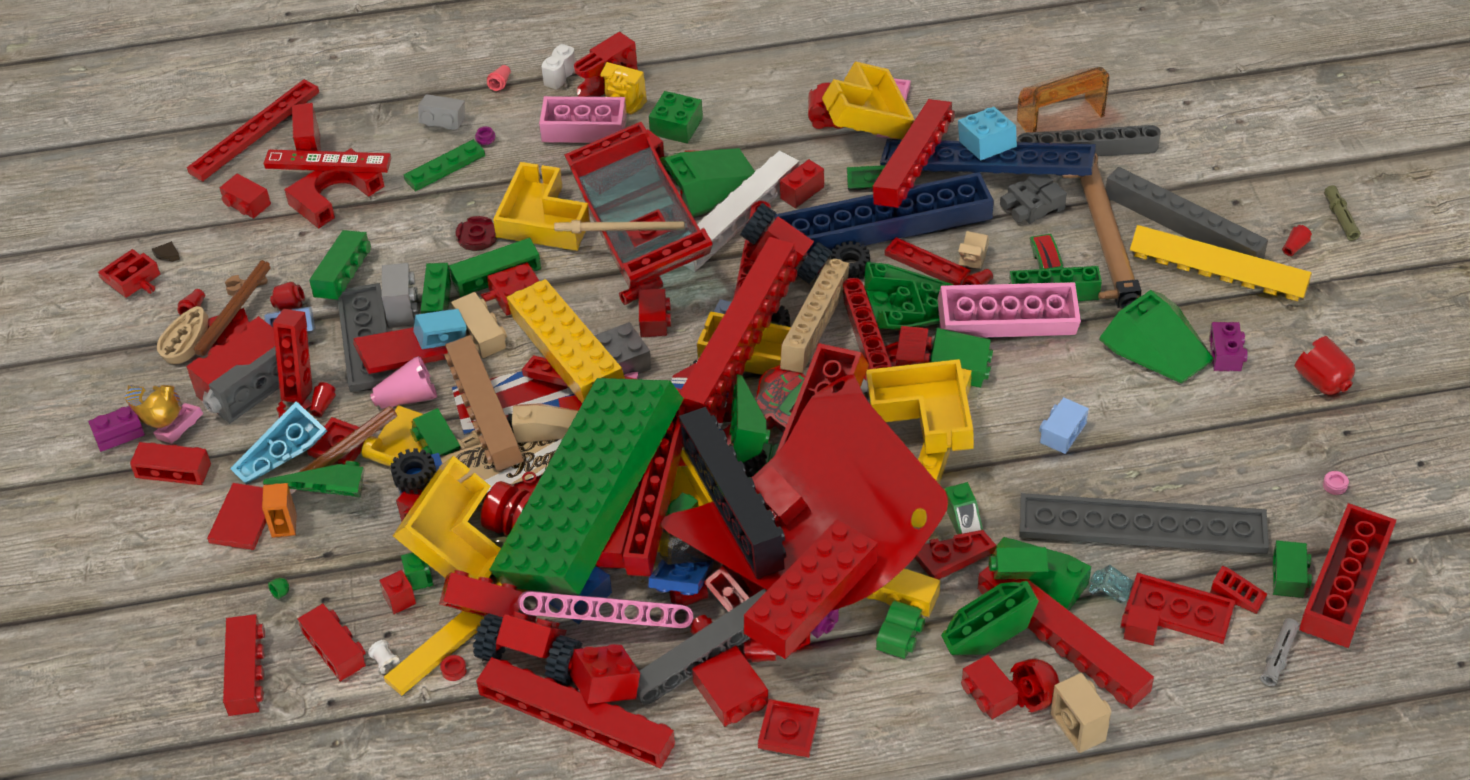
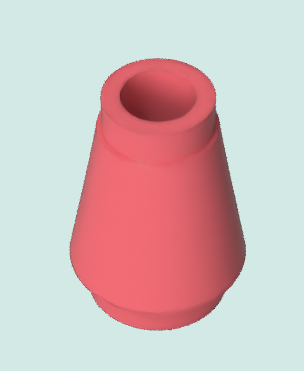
(498, 78)

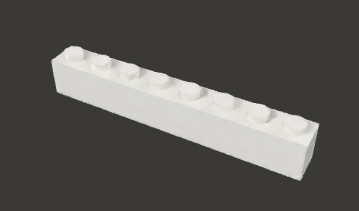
(735, 210)

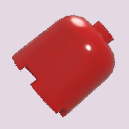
(1326, 367)

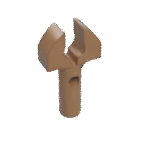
(234, 283)

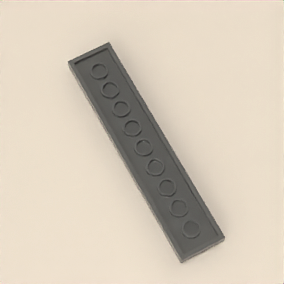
(1144, 523)

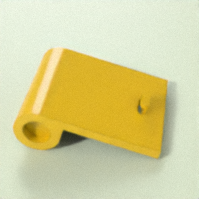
(392, 439)

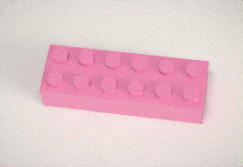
(1010, 309)

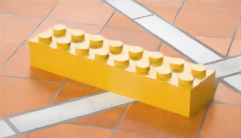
(562, 338)

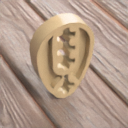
(182, 335)

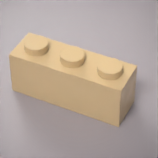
(481, 325)

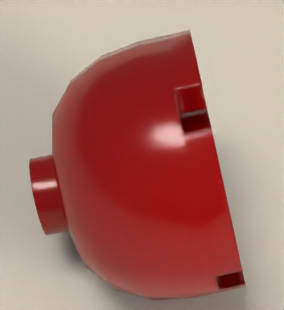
(1035, 683)

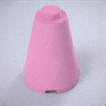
(405, 386)

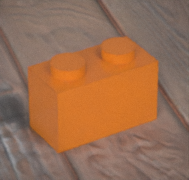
(279, 510)

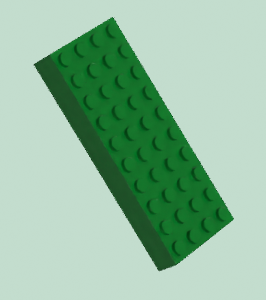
(587, 485)

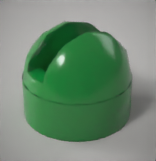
(278, 587)

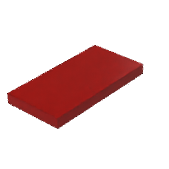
(394, 350)
(1183, 607)

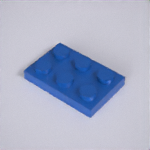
(682, 577)

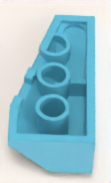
(284, 440)

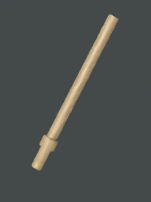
(577, 226)

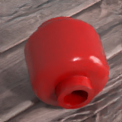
(287, 296)

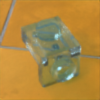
(1112, 583)

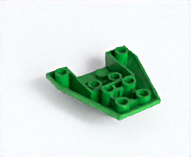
(707, 176)
(901, 296)
(1157, 337)

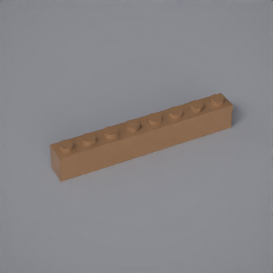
(483, 403)

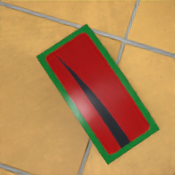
(1046, 251)

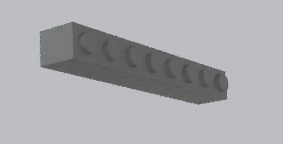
(1181, 214)

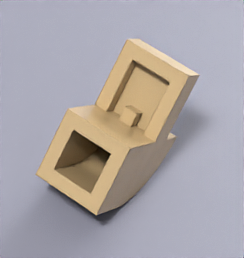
(973, 250)

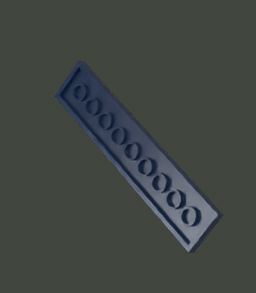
(1025, 158)

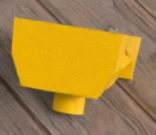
(625, 83)

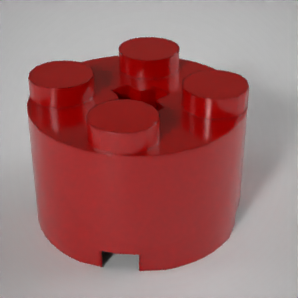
(817, 110)

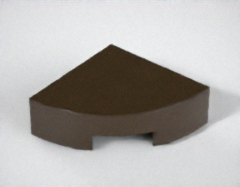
(166, 251)

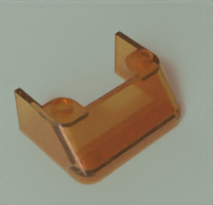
(1091, 81)

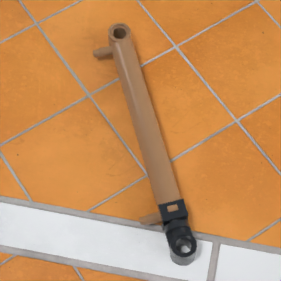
(1116, 258)

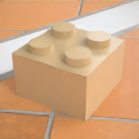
(1080, 712)

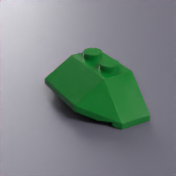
(991, 619)

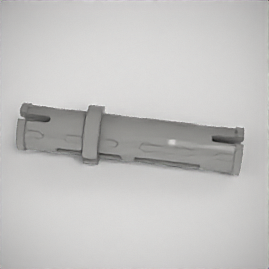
(1272, 672)

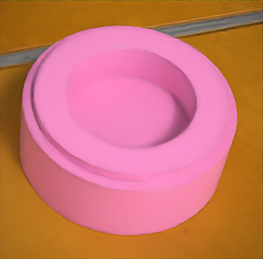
(1335, 482)

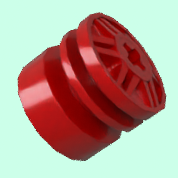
(503, 507)

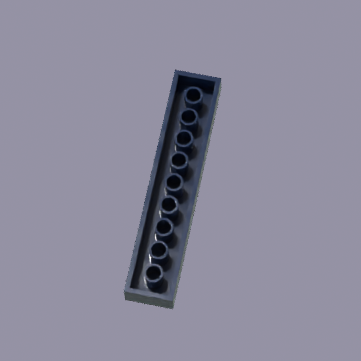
(925, 210)

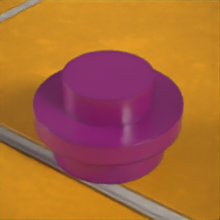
(485, 135)

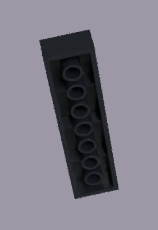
(733, 493)

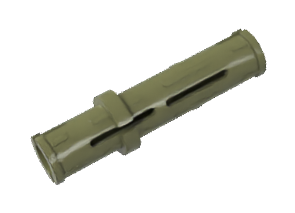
(1339, 206)

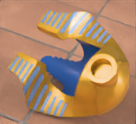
(158, 409)

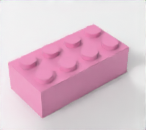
(581, 118)

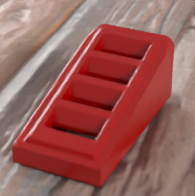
(1235, 580)

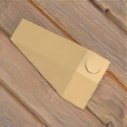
(540, 422)

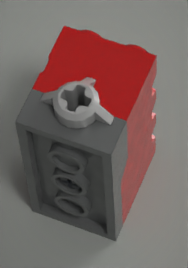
(238, 372)

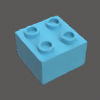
(987, 133)

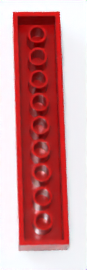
(741, 328)

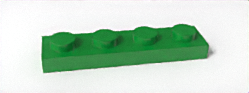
(444, 165)

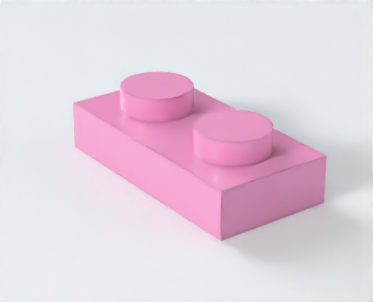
(187, 417)

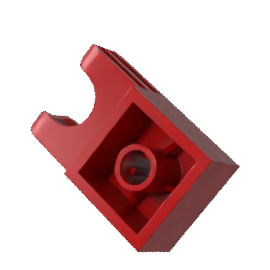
(615, 50)

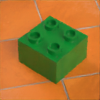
(676, 117)

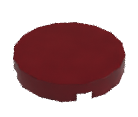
(476, 233)

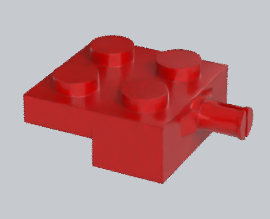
(130, 273)
(507, 283)

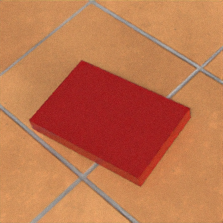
(240, 518)

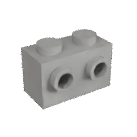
(441, 111)

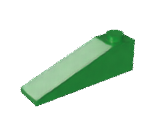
(747, 423)

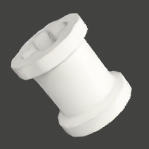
(383, 656)

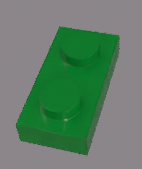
(863, 176)

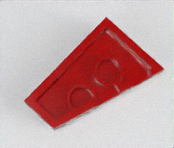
(951, 555)

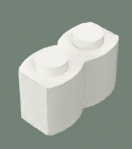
(558, 66)

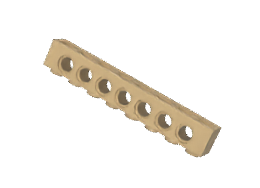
(814, 316)

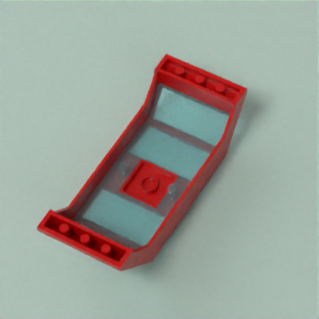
(628, 183)

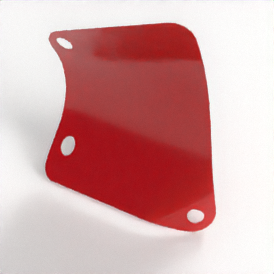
(845, 470)

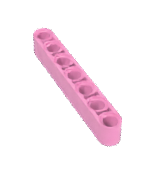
(617, 614)

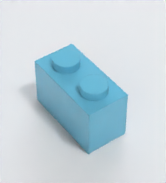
(439, 328)

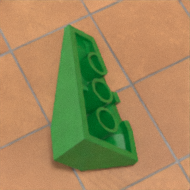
(333, 479)
(1065, 576)

